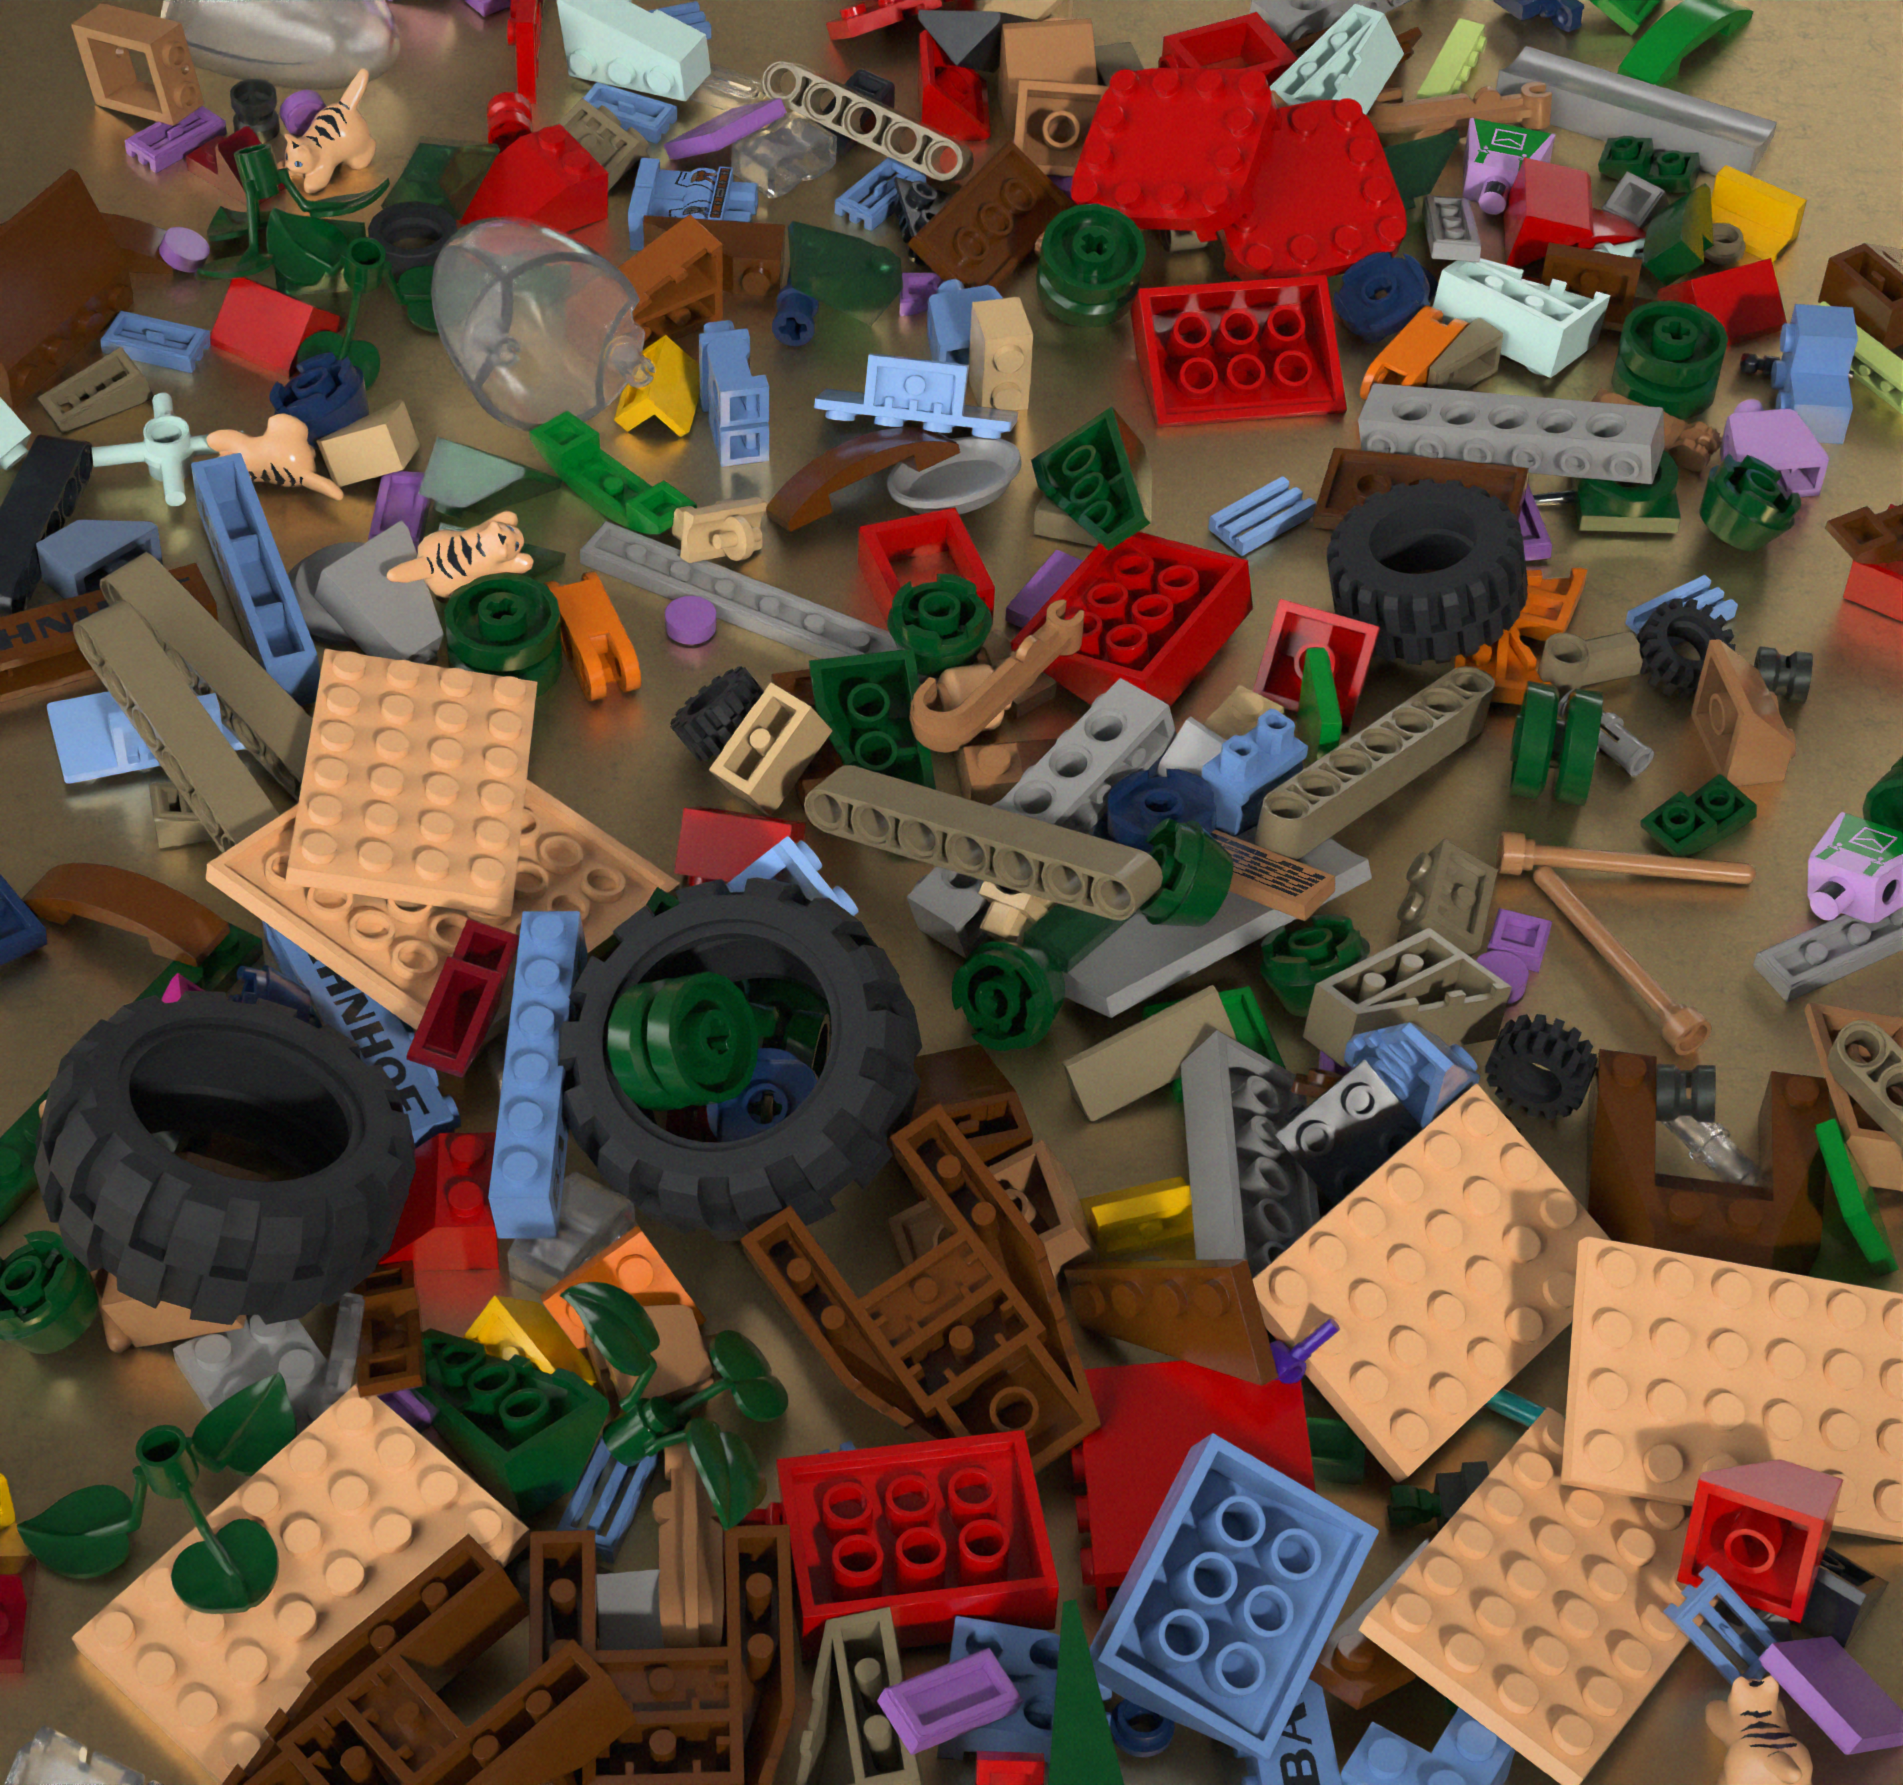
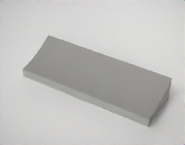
(1615, 106)
(1150, 958)
(1243, 1181)

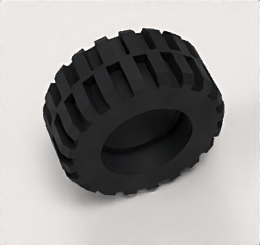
(1420, 530)

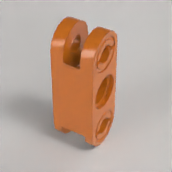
(1413, 351)
(594, 638)

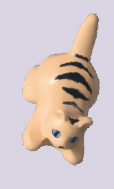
(334, 138)
(278, 455)
(457, 557)
(1757, 1737)

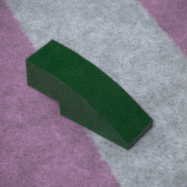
(1680, 236)

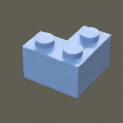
(1816, 368)
(1462, 1756)

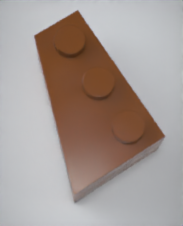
(677, 281)

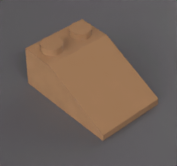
(1042, 1195)

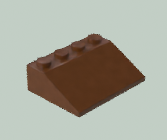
(56, 285)

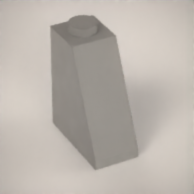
(380, 614)

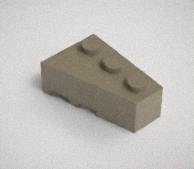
(1413, 982)
(847, 1730)

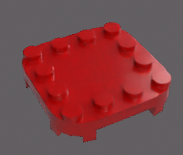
(1178, 147)
(1317, 197)

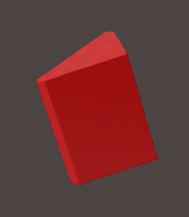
(951, 95)
(1546, 207)
(1740, 298)
(268, 325)

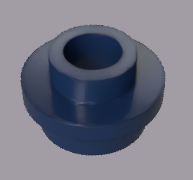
(1140, 1743)

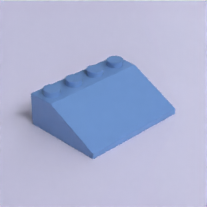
(1230, 1598)

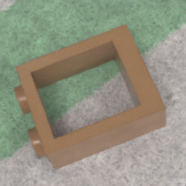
(104, 43)

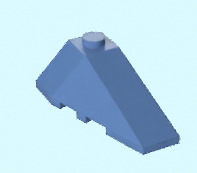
(1415, 1067)

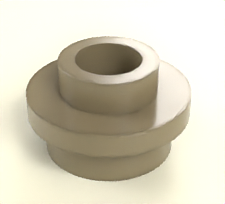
(1728, 244)

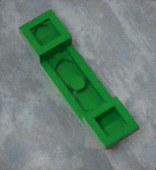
(1676, 34)
(602, 481)

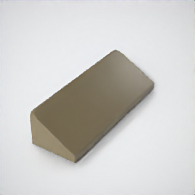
(1144, 1054)

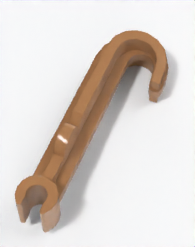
(1421, 118)
(957, 727)
(689, 1557)

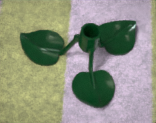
(260, 181)
(311, 247)
(646, 1426)
(226, 1571)

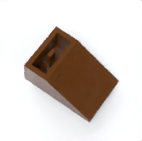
(1872, 284)
(975, 1099)

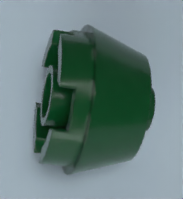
(1747, 503)
(941, 622)
(1194, 875)
(1308, 956)
(1009, 993)
(45, 1295)

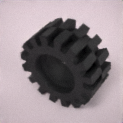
(1685, 623)
(716, 712)
(1547, 1045)

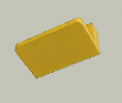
(1762, 212)
(670, 394)
(1140, 1217)
(528, 1330)

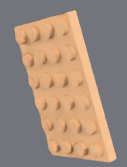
(414, 783)
(1439, 1278)
(1728, 1367)
(354, 1519)
(1543, 1606)

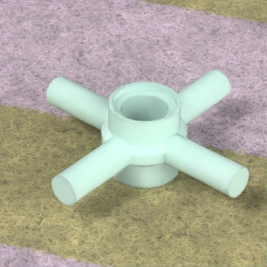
(165, 448)

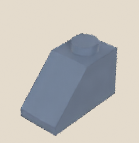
(90, 550)

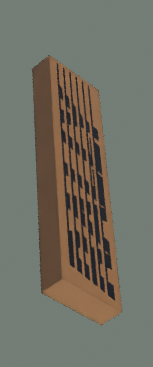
(1275, 878)

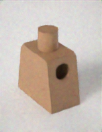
(681, 1360)

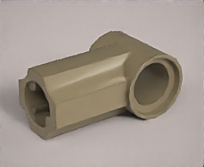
(1577, 662)

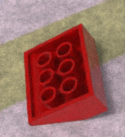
(1238, 351)
(1149, 615)
(920, 1532)

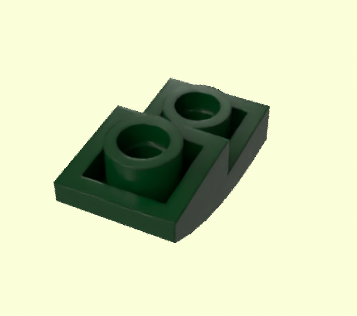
(1667, 170)
(1702, 819)

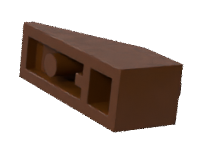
(750, 252)

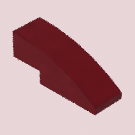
(465, 999)

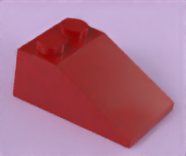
(544, 180)

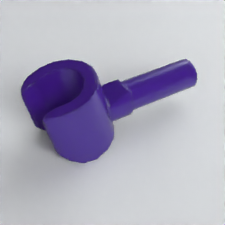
(1291, 1363)

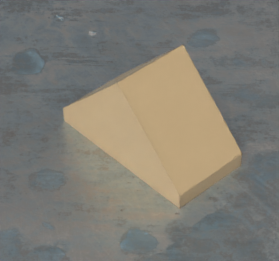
(370, 446)

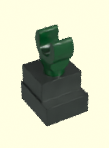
(1451, 1490)

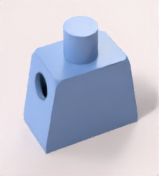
(951, 319)

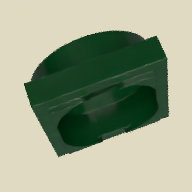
(1646, 508)

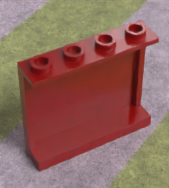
(1147, 1428)

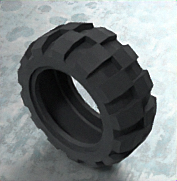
(822, 1144)
(208, 1236)

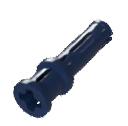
(794, 321)

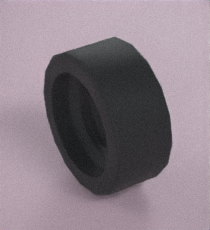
(411, 221)

